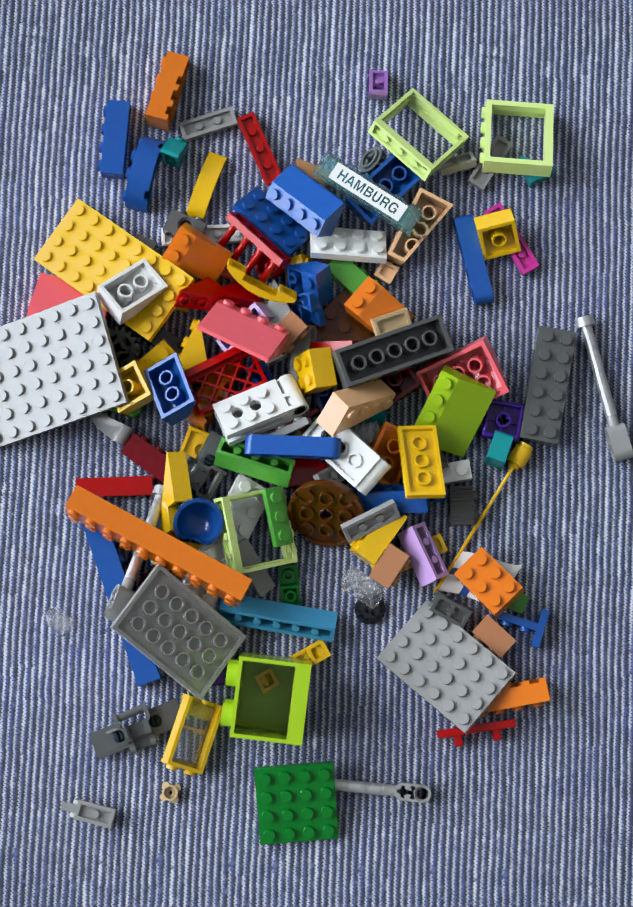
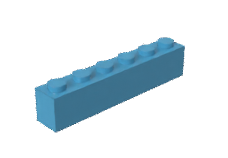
(282, 618)

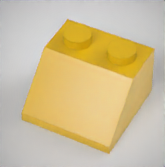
(497, 234)

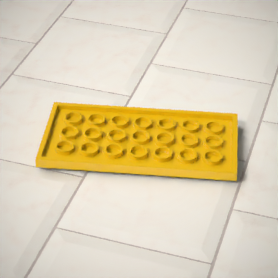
(93, 249)

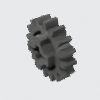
(127, 342)

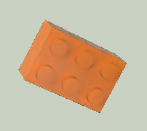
(489, 582)

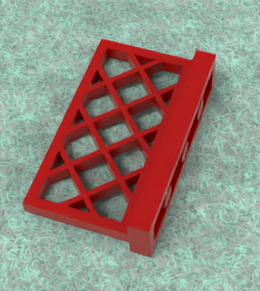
(220, 363)

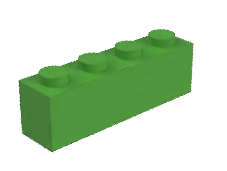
(348, 275)
(269, 469)

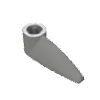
(112, 428)

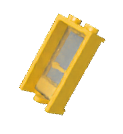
(192, 735)

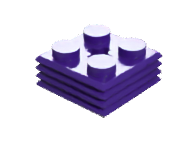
(513, 415)

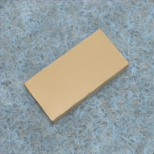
(391, 321)

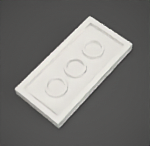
(350, 246)

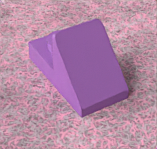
(378, 85)

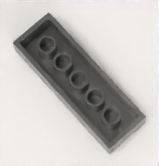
(392, 352)
(547, 386)

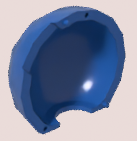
(199, 521)

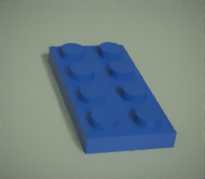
(272, 221)

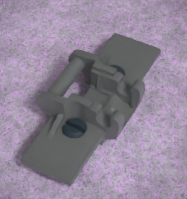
(201, 467)
(136, 736)

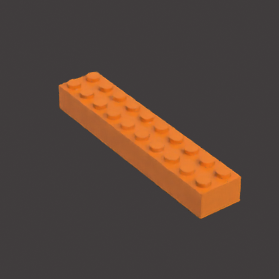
(157, 546)

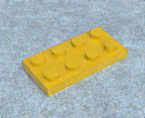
(421, 462)

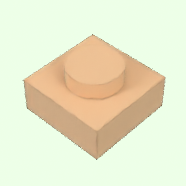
(386, 272)

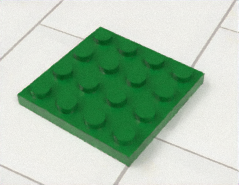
(296, 802)

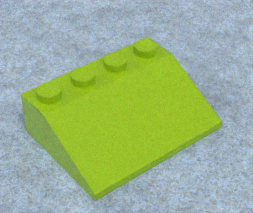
(456, 409)

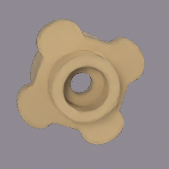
(170, 797)

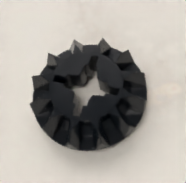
(367, 618)

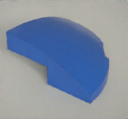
(309, 309)

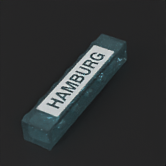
(368, 194)

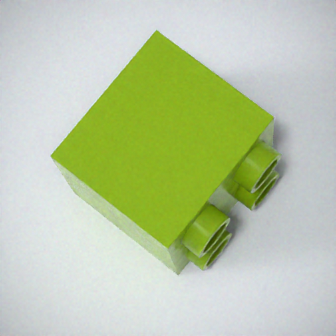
(270, 716)

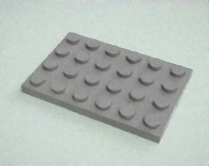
(178, 631)
(446, 667)

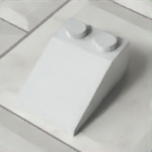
(130, 291)

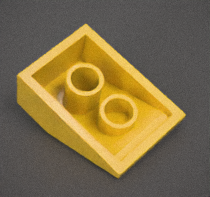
(372, 545)

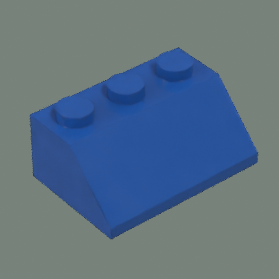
(171, 389)

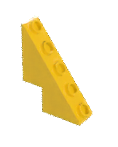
(193, 348)
(175, 489)

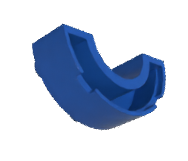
(142, 174)

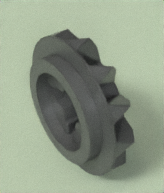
(371, 160)

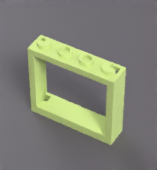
(402, 149)
(513, 165)
(230, 541)

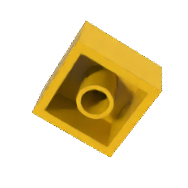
(315, 370)
(136, 387)

